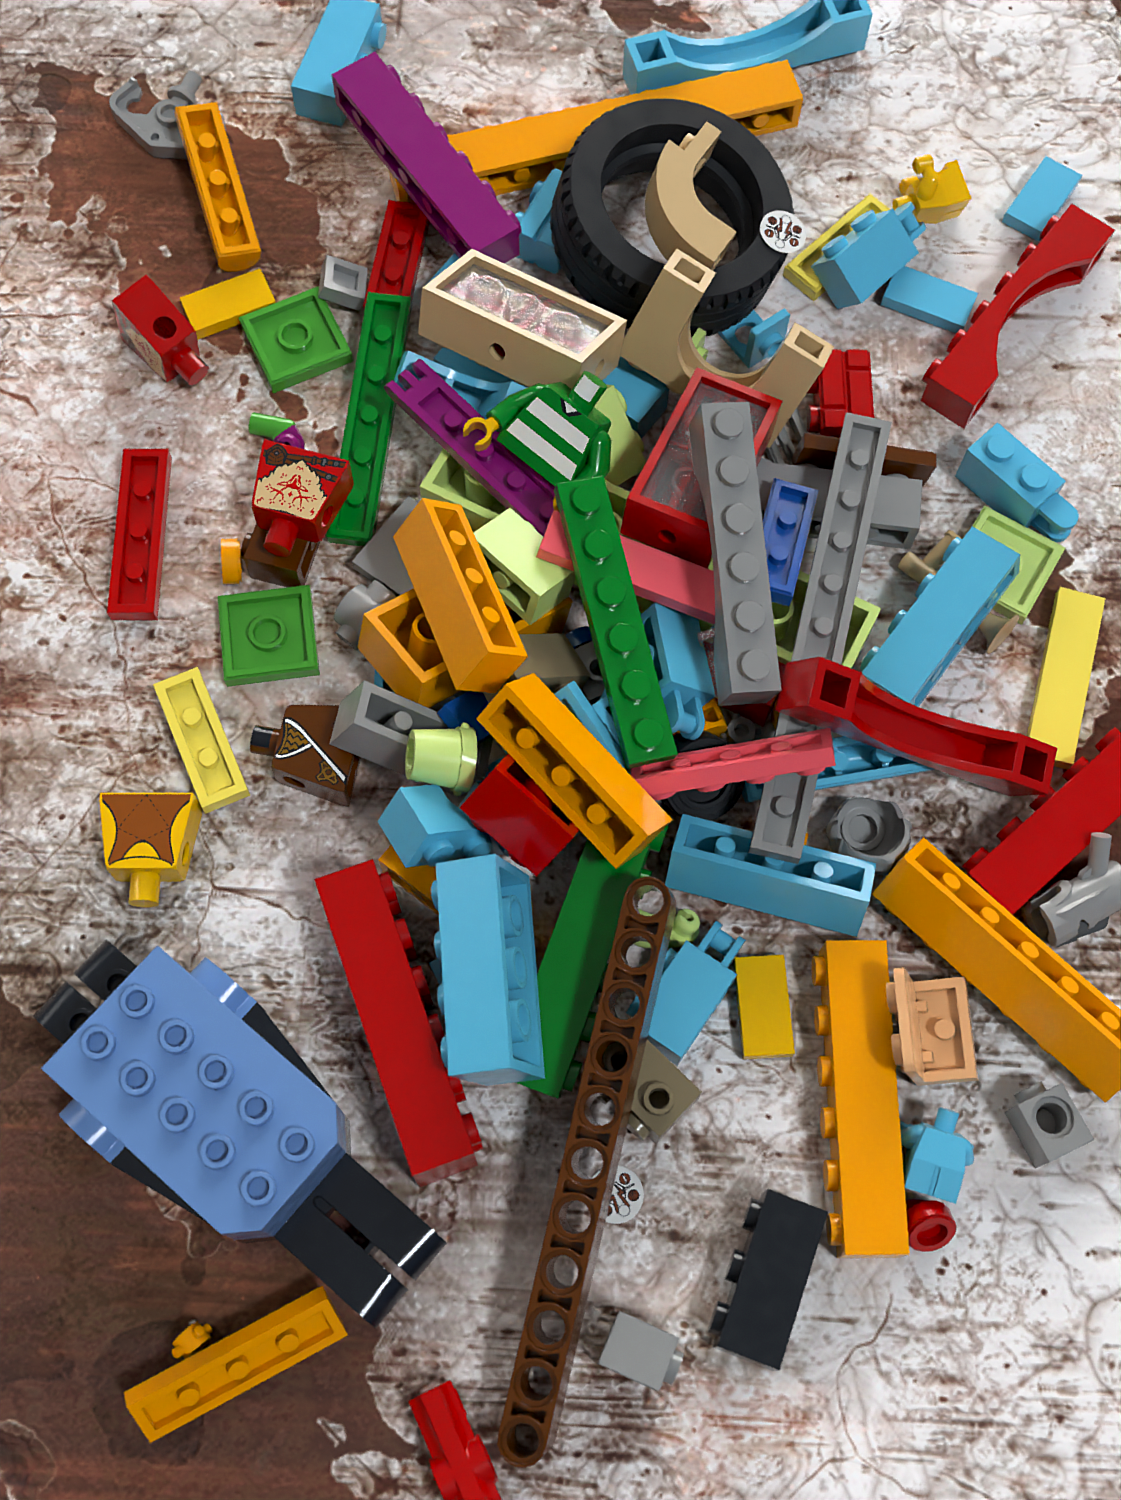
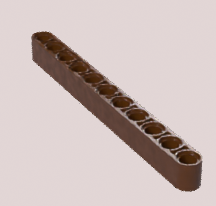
(547, 1293)

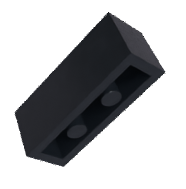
(767, 1279)

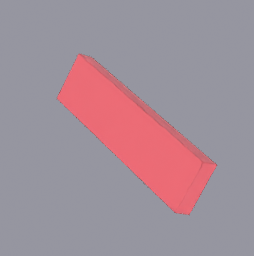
(653, 573)

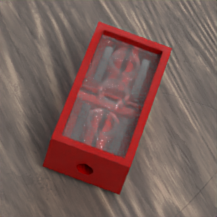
(666, 498)

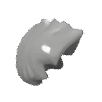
(870, 832)

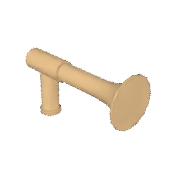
(993, 627)

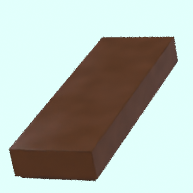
(822, 451)

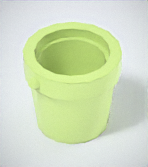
(442, 757)

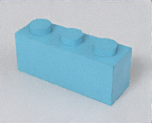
(343, 36)

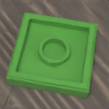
(295, 339)
(268, 635)

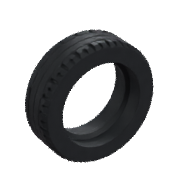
(629, 141)

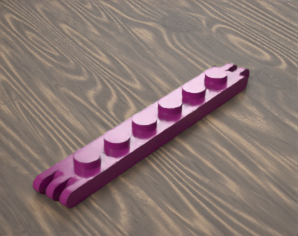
(443, 416)

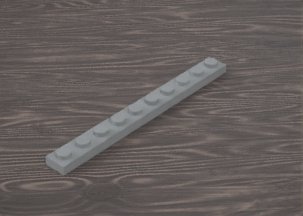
(825, 617)

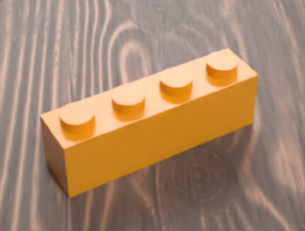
(459, 597)
(573, 769)

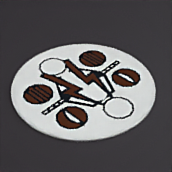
(783, 231)
(626, 1196)

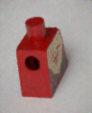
(158, 332)
(297, 494)

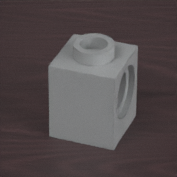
(1070, 1127)
(641, 1352)

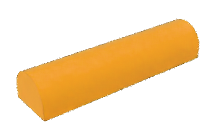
(218, 186)

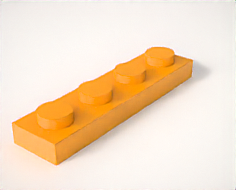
(235, 1364)

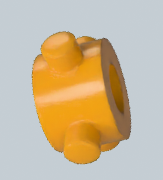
(192, 1340)

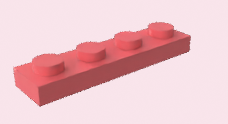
(746, 761)

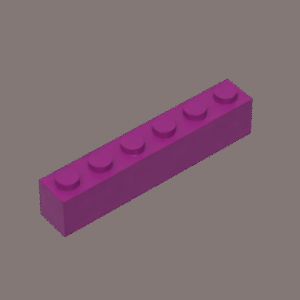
(424, 160)

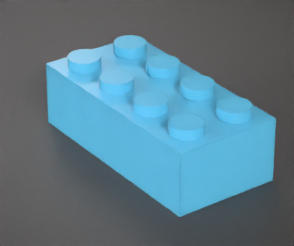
(487, 972)

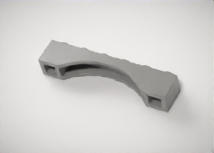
(744, 620)

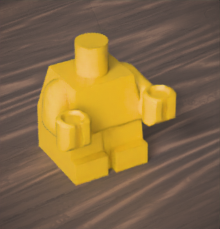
(936, 194)

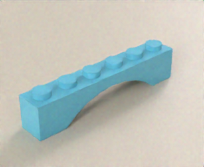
(805, 36)

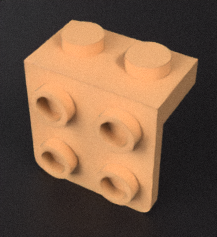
(934, 1029)

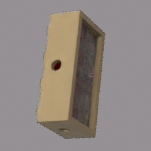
(518, 323)

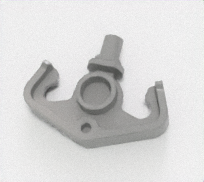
(158, 129)

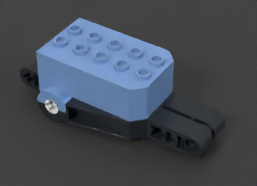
(224, 1118)

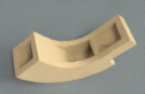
(673, 209)

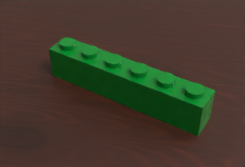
(578, 961)

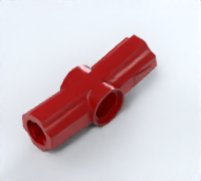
(457, 1454)

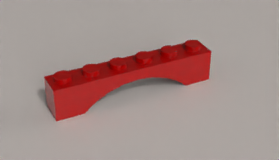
(1060, 260)
(856, 708)

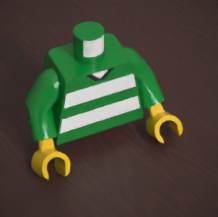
(552, 429)

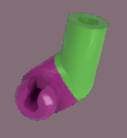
(277, 428)

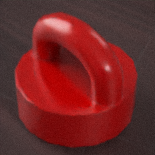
(929, 1224)

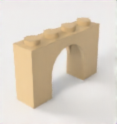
(664, 346)

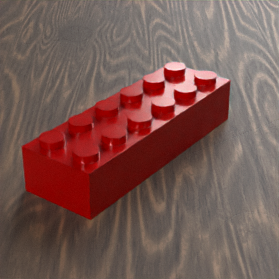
(393, 1015)

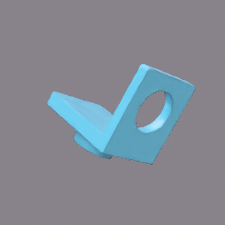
(763, 337)

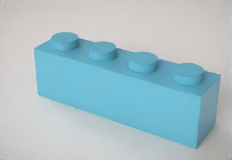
(942, 617)
(818, 891)

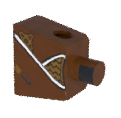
(304, 755)

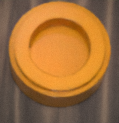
(231, 561)

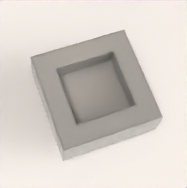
(343, 282)

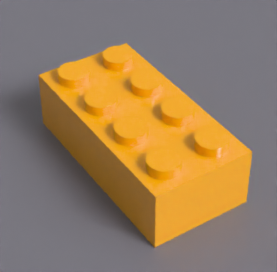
(406, 654)

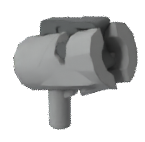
(1079, 904)

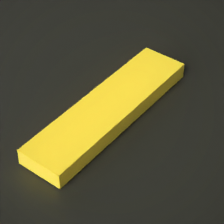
(1066, 672)

